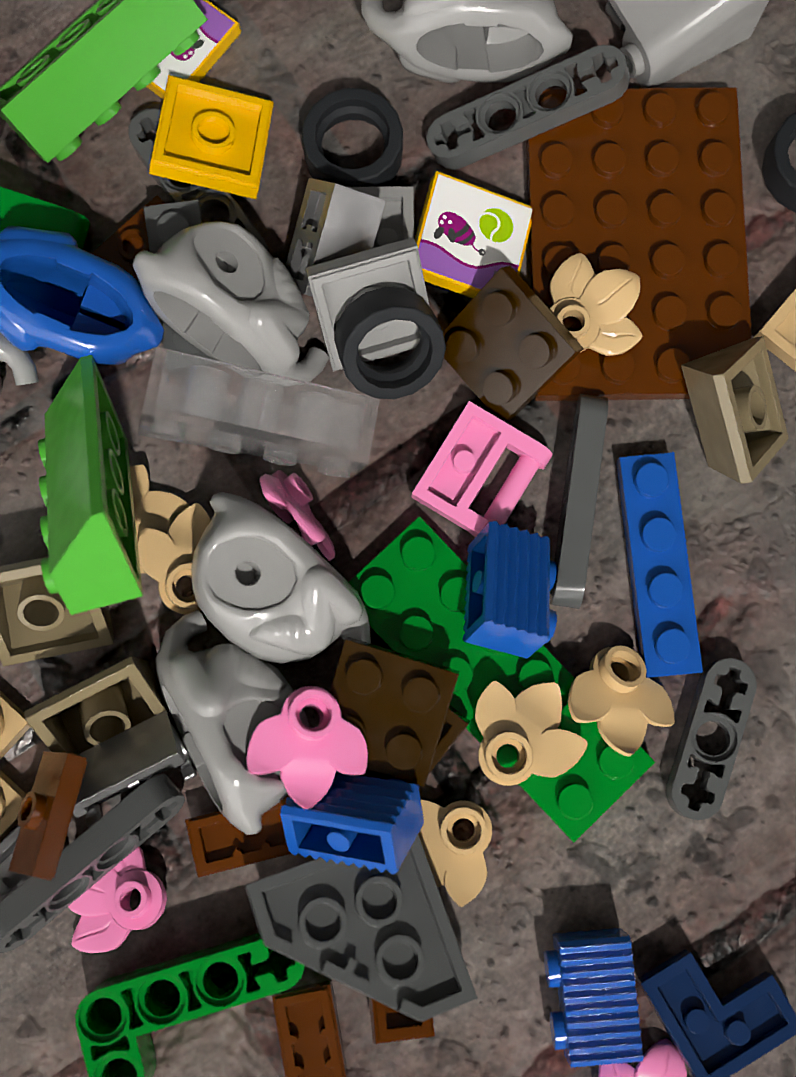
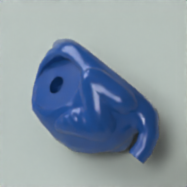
(71, 299)

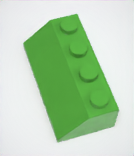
(92, 67)
(87, 497)

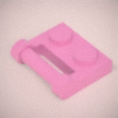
(467, 462)

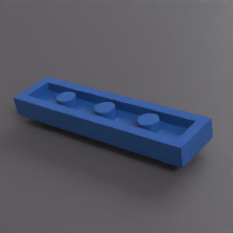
(658, 565)

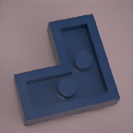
(713, 1033)

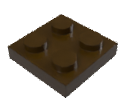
(508, 344)
(395, 705)

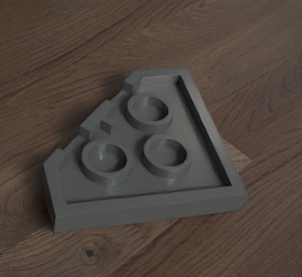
(367, 931)

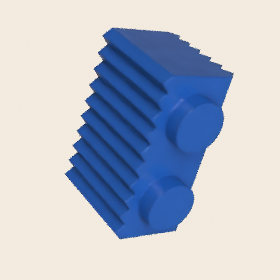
(509, 591)
(357, 822)
(595, 997)

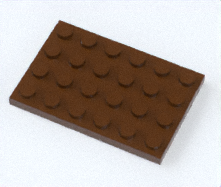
(653, 194)

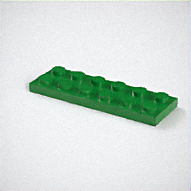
(417, 608)

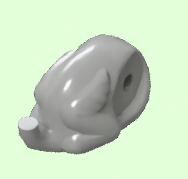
(471, 37)
(229, 299)
(271, 586)
(217, 705)

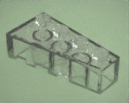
(257, 414)

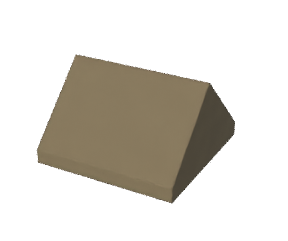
(736, 408)
(38, 622)
(98, 707)

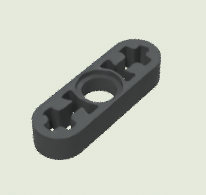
(734, 728)

